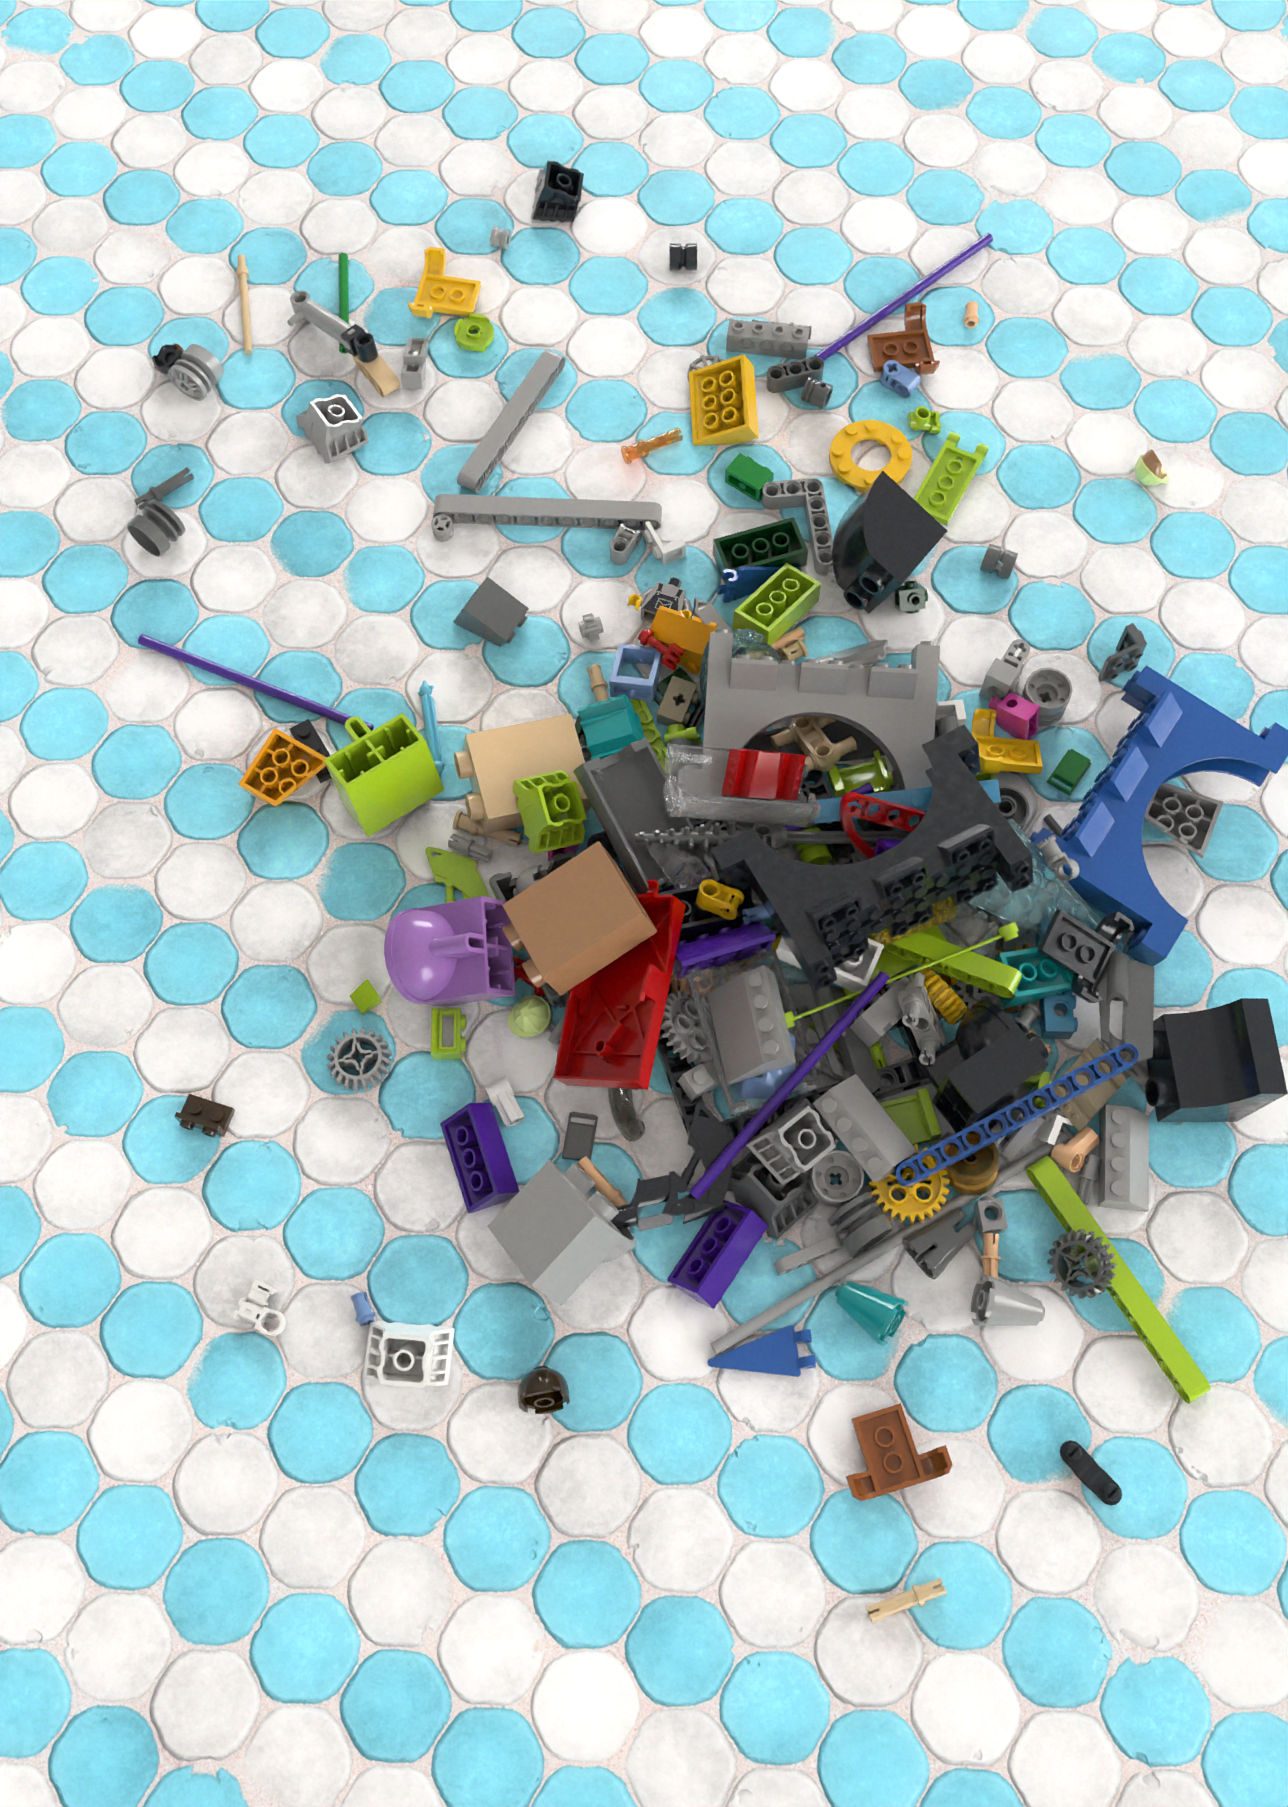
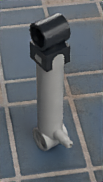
(352, 337)

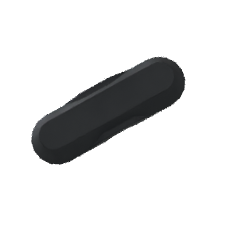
(1090, 1473)

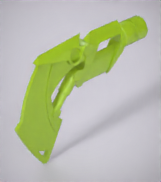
(456, 873)

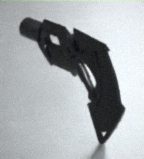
(709, 1141)

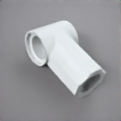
(502, 1097)

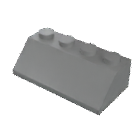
(865, 1128)
(1124, 1158)

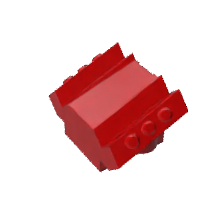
(763, 774)

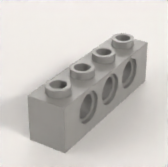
(767, 339)

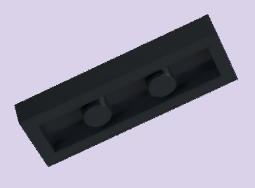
(307, 735)

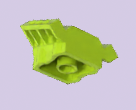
(550, 811)

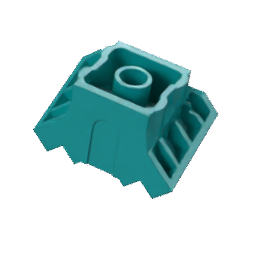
(610, 726)

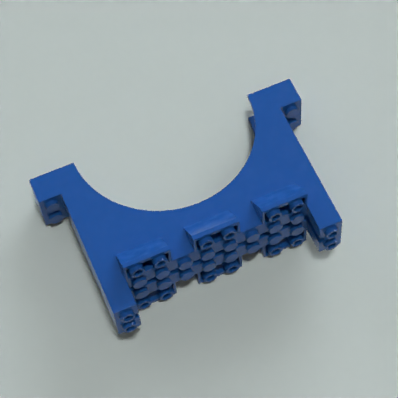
(1166, 740)

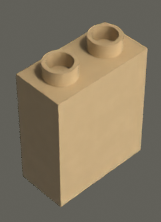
(511, 753)

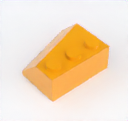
(689, 634)
(280, 768)

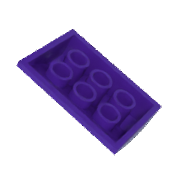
(722, 947)

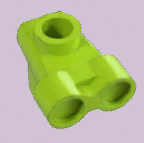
(924, 420)
(679, 731)

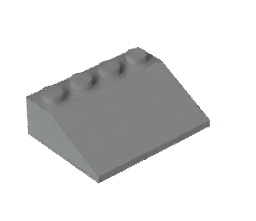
(751, 1025)

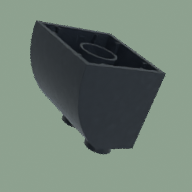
(881, 543)

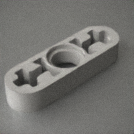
(808, 1255)

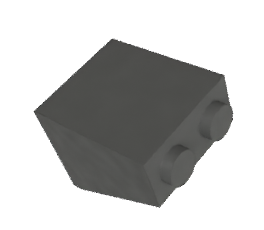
(492, 613)

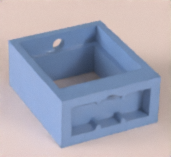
(644, 688)

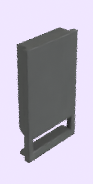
(579, 1137)

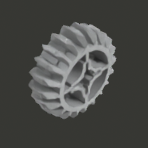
(349, 1061)

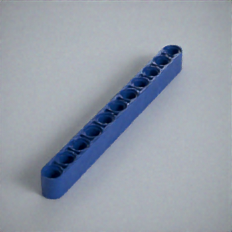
(1025, 1106)

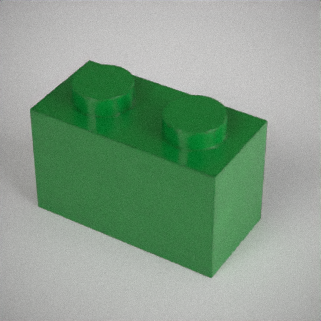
(748, 476)

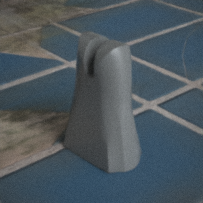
(939, 1243)

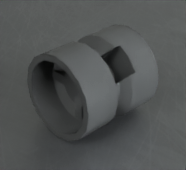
(993, 555)

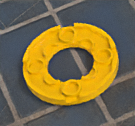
(884, 434)

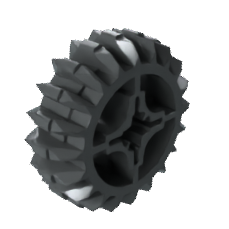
(1064, 1253)

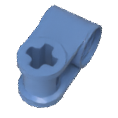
(901, 380)

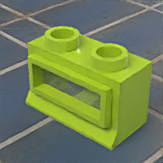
(447, 1033)

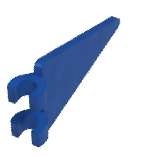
(744, 581)
(769, 1354)

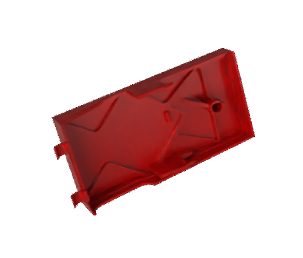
(619, 1010)

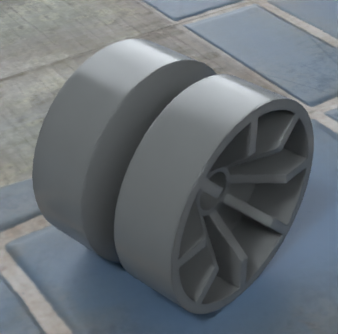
(1013, 805)

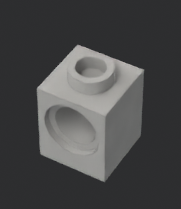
(986, 1225)

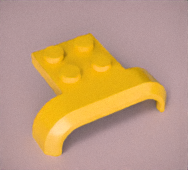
(443, 292)
(1003, 753)

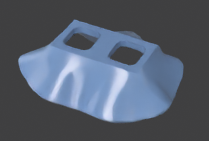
(766, 1085)

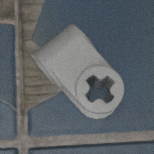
(624, 544)

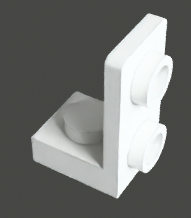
(667, 554)

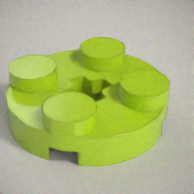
(474, 342)

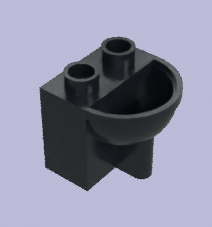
(984, 1066)

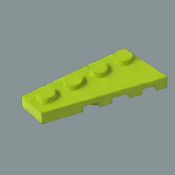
(650, 730)

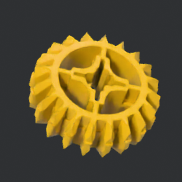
(943, 998)

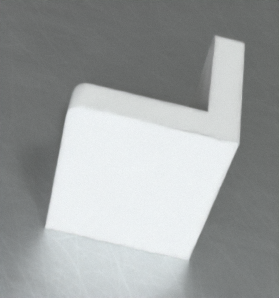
(951, 708)

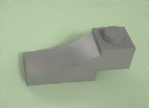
(414, 363)
(699, 1080)

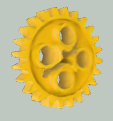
(911, 1205)

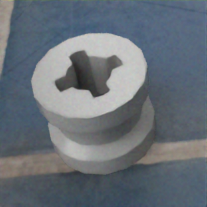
(500, 237)
(442, 522)

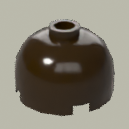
(543, 1391)

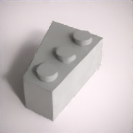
(881, 1015)

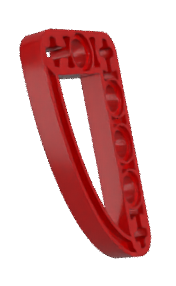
(880, 816)

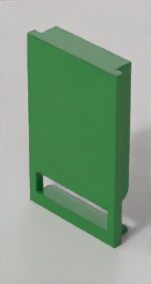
(1070, 771)

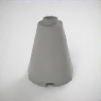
(1004, 1305)

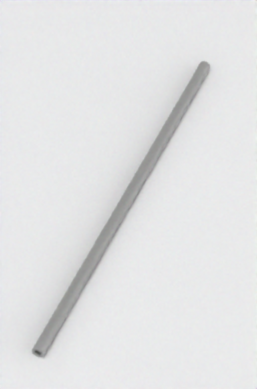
(874, 1252)

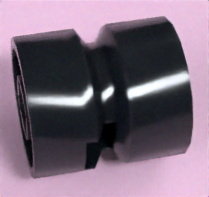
(683, 256)

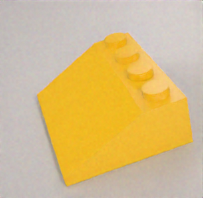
(724, 403)

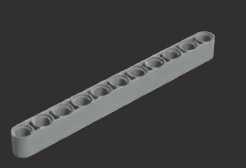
(547, 511)

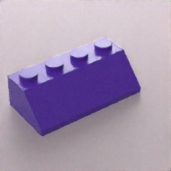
(479, 1157)
(717, 1253)

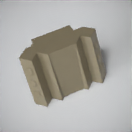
(1086, 1106)

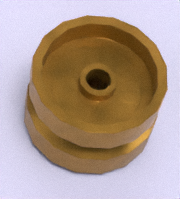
(975, 1172)

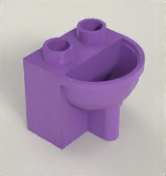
(451, 953)

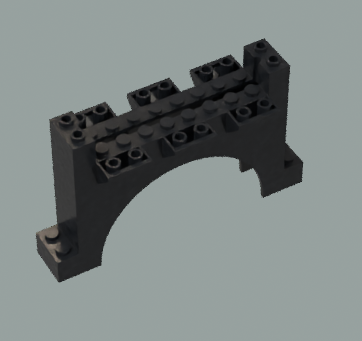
(834, 908)

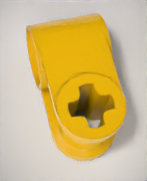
(717, 899)

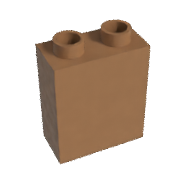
(576, 920)

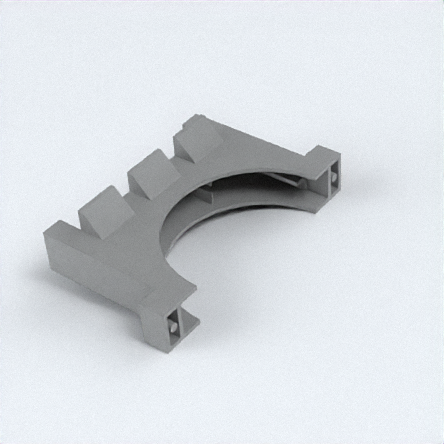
(883, 702)

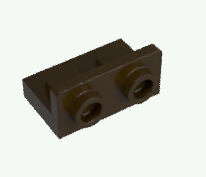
(205, 1115)

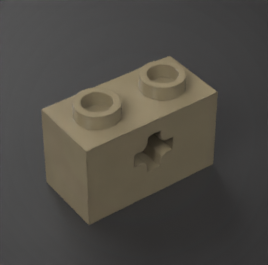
(677, 691)

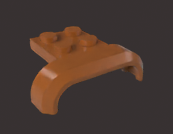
(907, 347)
(892, 1455)

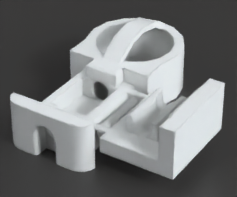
(256, 1306)

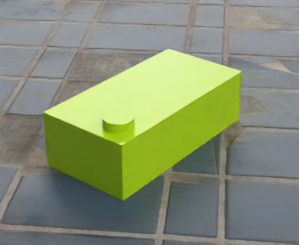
(778, 603)

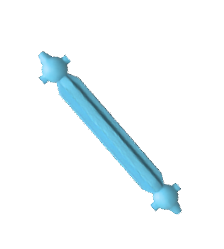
(431, 725)

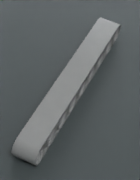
(511, 421)

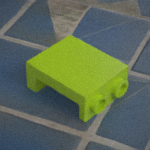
(854, 776)
(914, 1117)

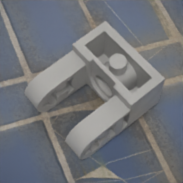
(1004, 673)

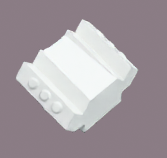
(408, 1354)

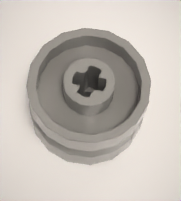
(1018, 1139)

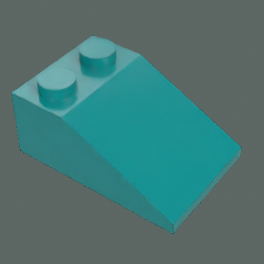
(1039, 976)

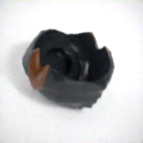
(167, 357)

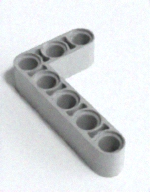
(811, 496)

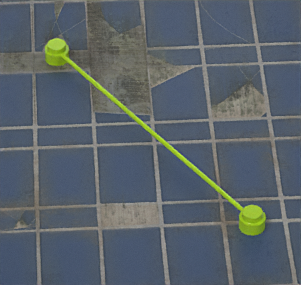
(1007, 932)

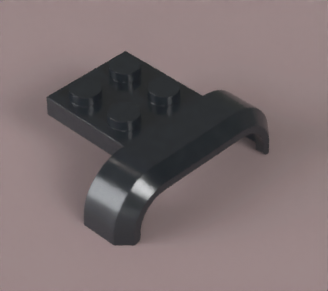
(1083, 950)

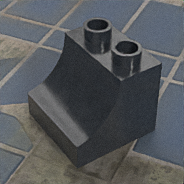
(1215, 1063)

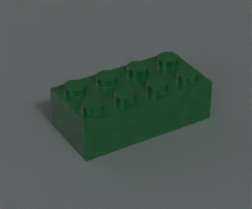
(762, 547)

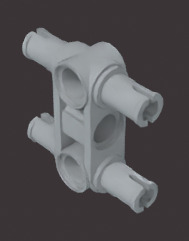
(921, 1018)

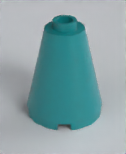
(872, 1309)

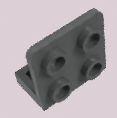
(1129, 649)

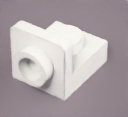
(1051, 1127)

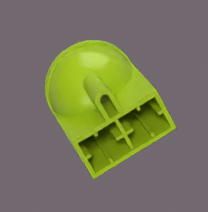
(383, 772)

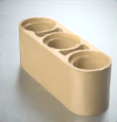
(379, 375)

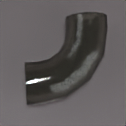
(625, 1114)

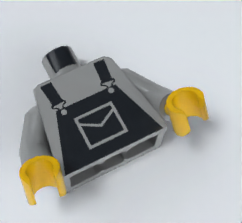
(661, 595)

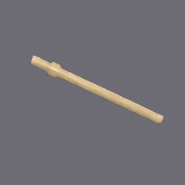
(242, 275)

